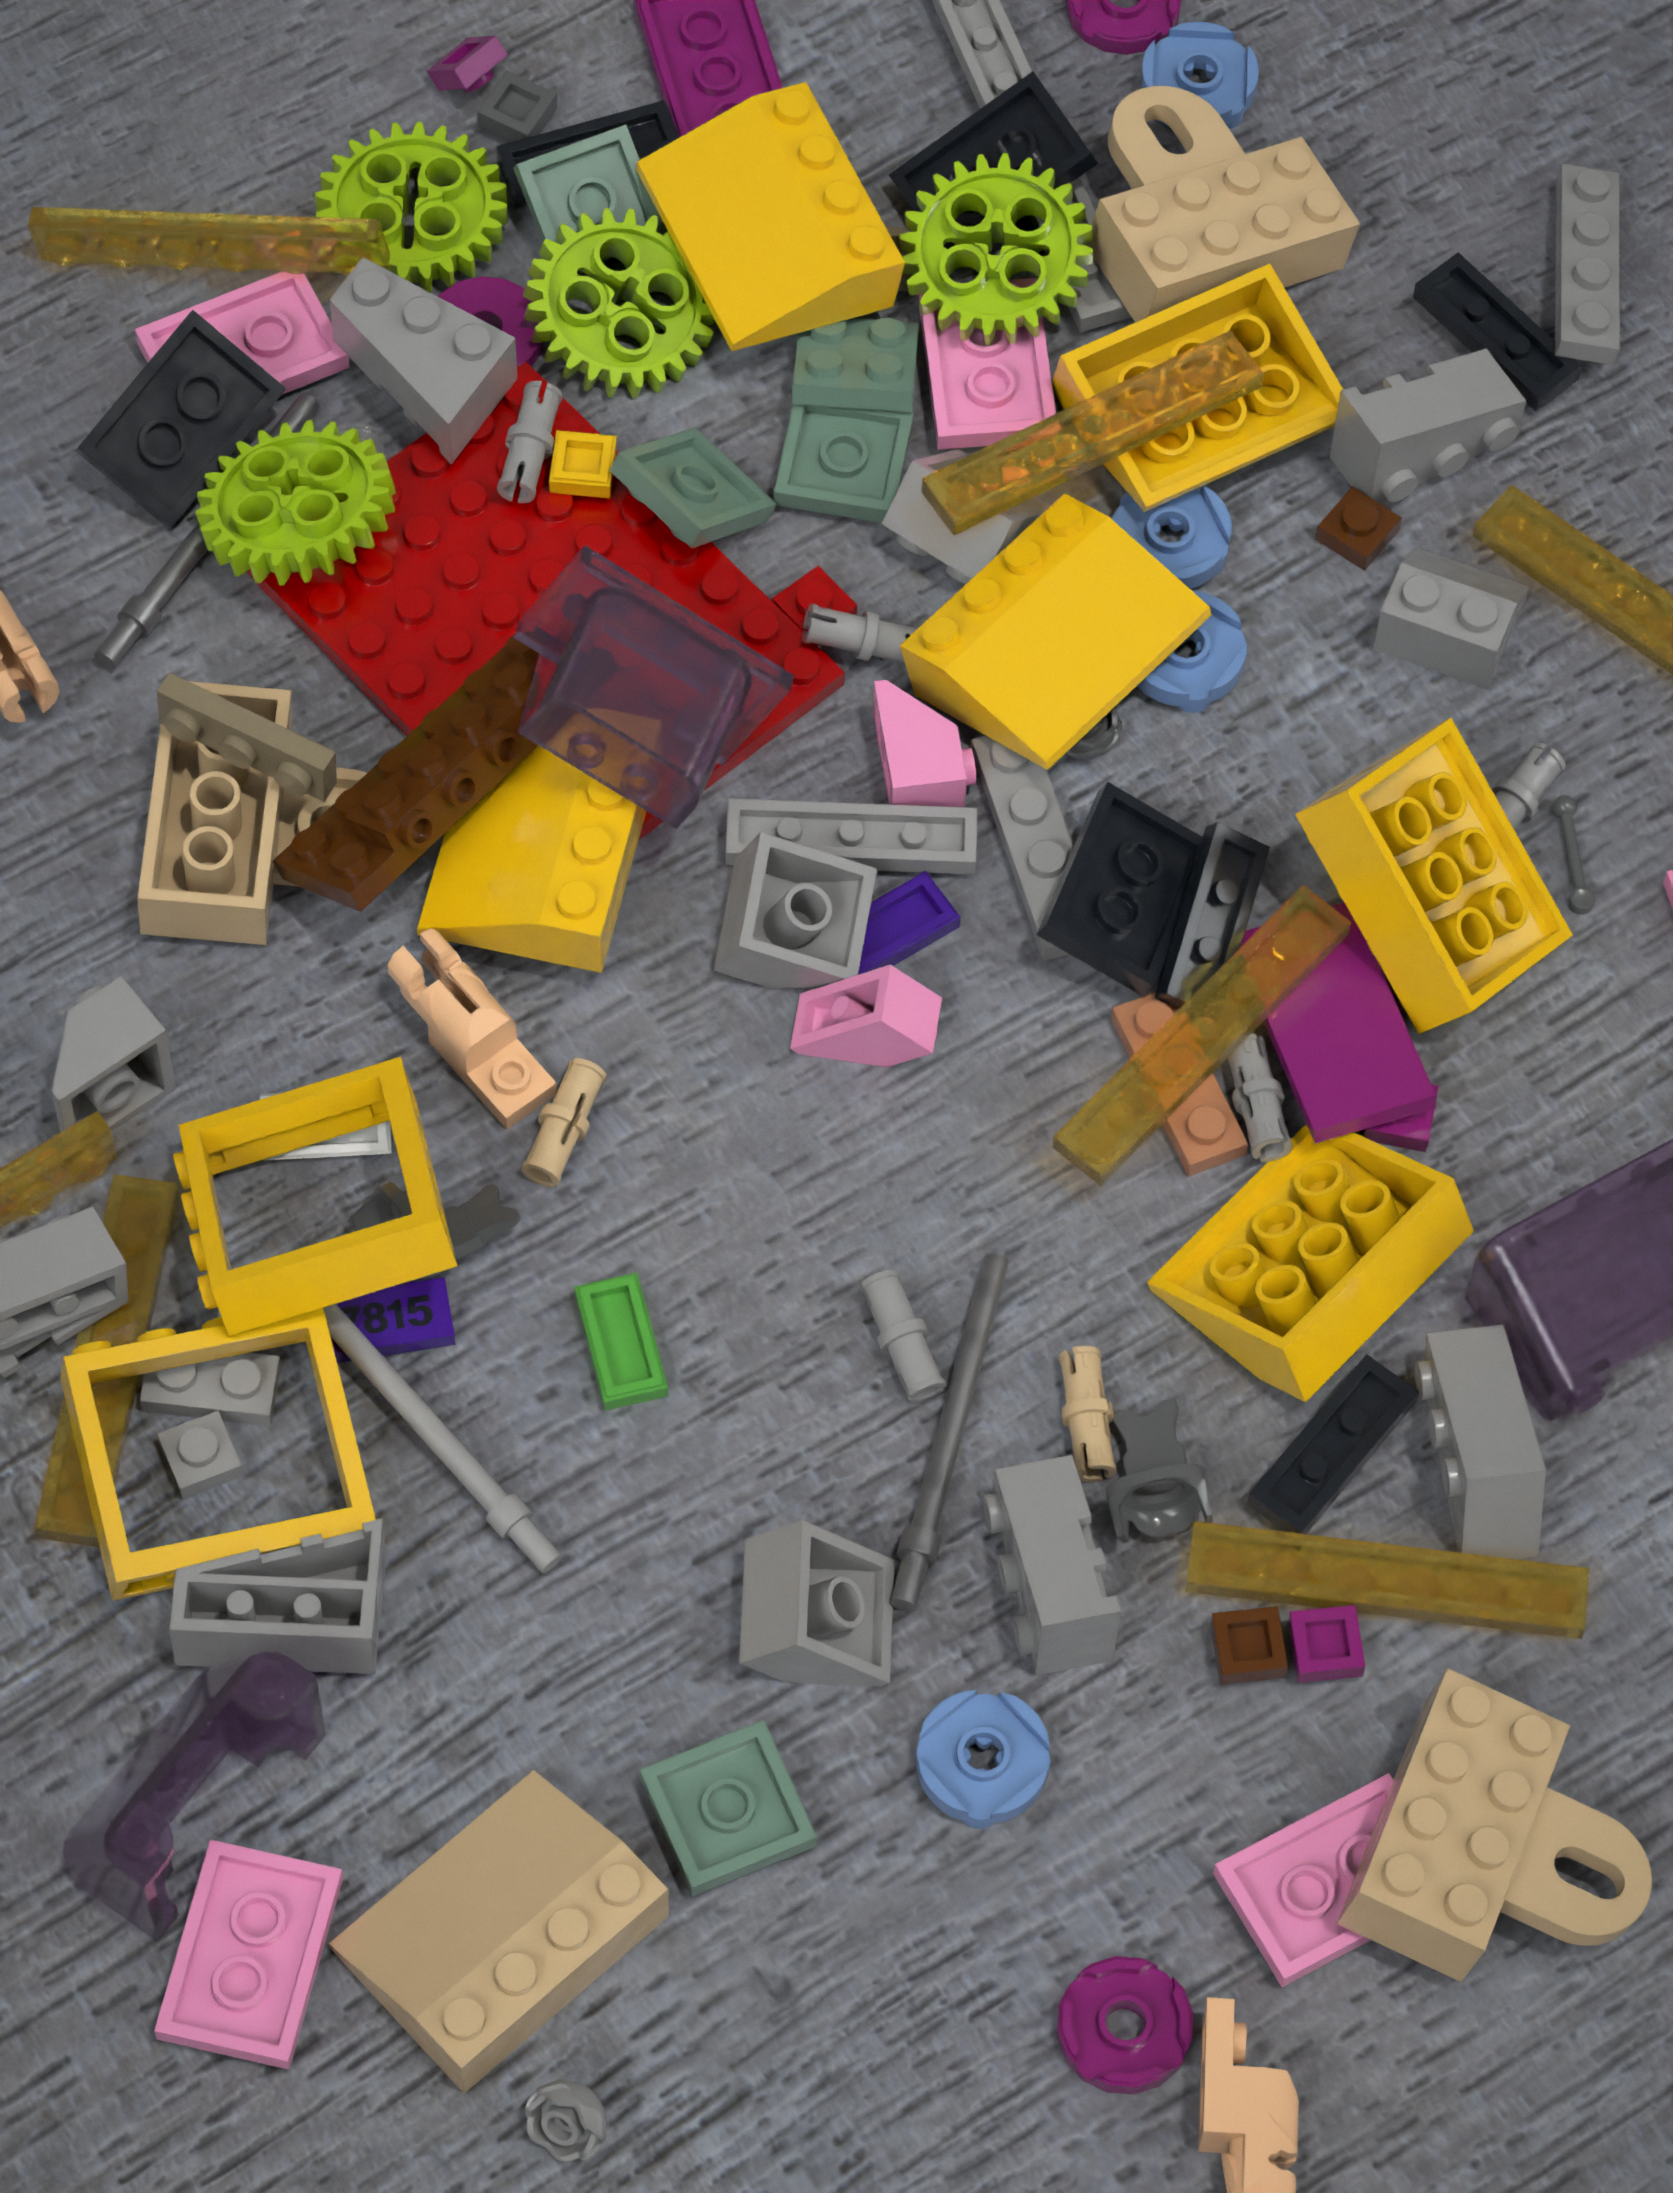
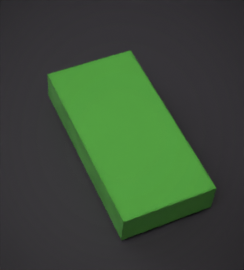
(621, 1341)

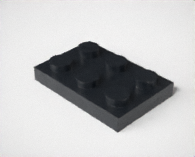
(1016, 122)
(180, 418)
(1122, 889)

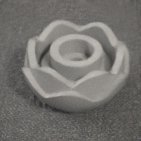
(566, 2120)

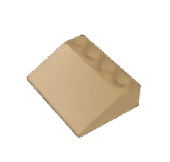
(503, 1928)

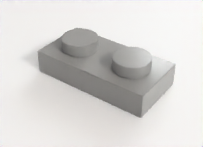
(237, 1386)

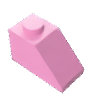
(919, 751)
(868, 1019)

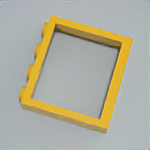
(335, 1267)
(161, 1349)

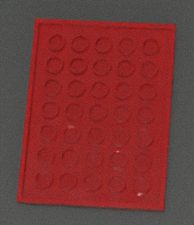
(470, 564)

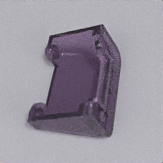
(1583, 1282)
(125, 1837)

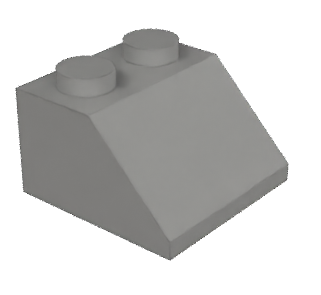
(925, 533)
(1449, 617)
(794, 915)
(111, 1058)
(816, 1608)

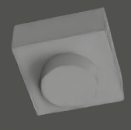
(200, 1454)

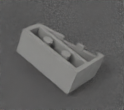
(424, 352)
(1424, 426)
(57, 1283)
(1483, 1441)
(301, 1601)

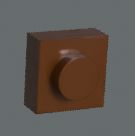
(1358, 528)
(1249, 1645)

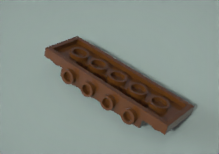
(418, 786)

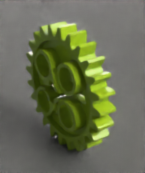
(466, 211)
(990, 299)
(589, 339)
(295, 502)

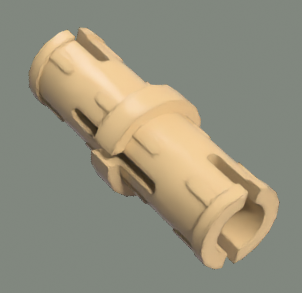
(563, 1122)
(1087, 1413)

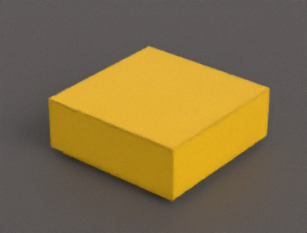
(582, 464)

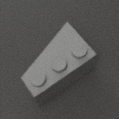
(1052, 1566)

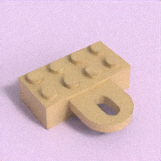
(1212, 209)
(219, 831)
(1479, 1837)

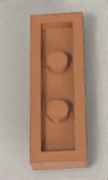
(1204, 1125)

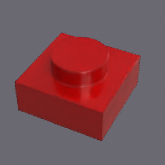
(813, 588)

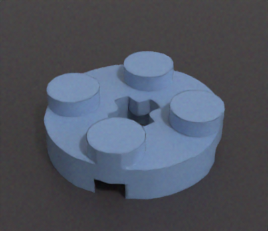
(1210, 49)
(1200, 551)
(1211, 673)
(982, 1794)

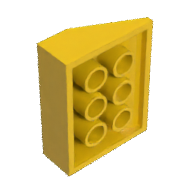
(773, 220)
(1293, 404)
(1052, 633)
(537, 866)
(1434, 876)
(1314, 1257)

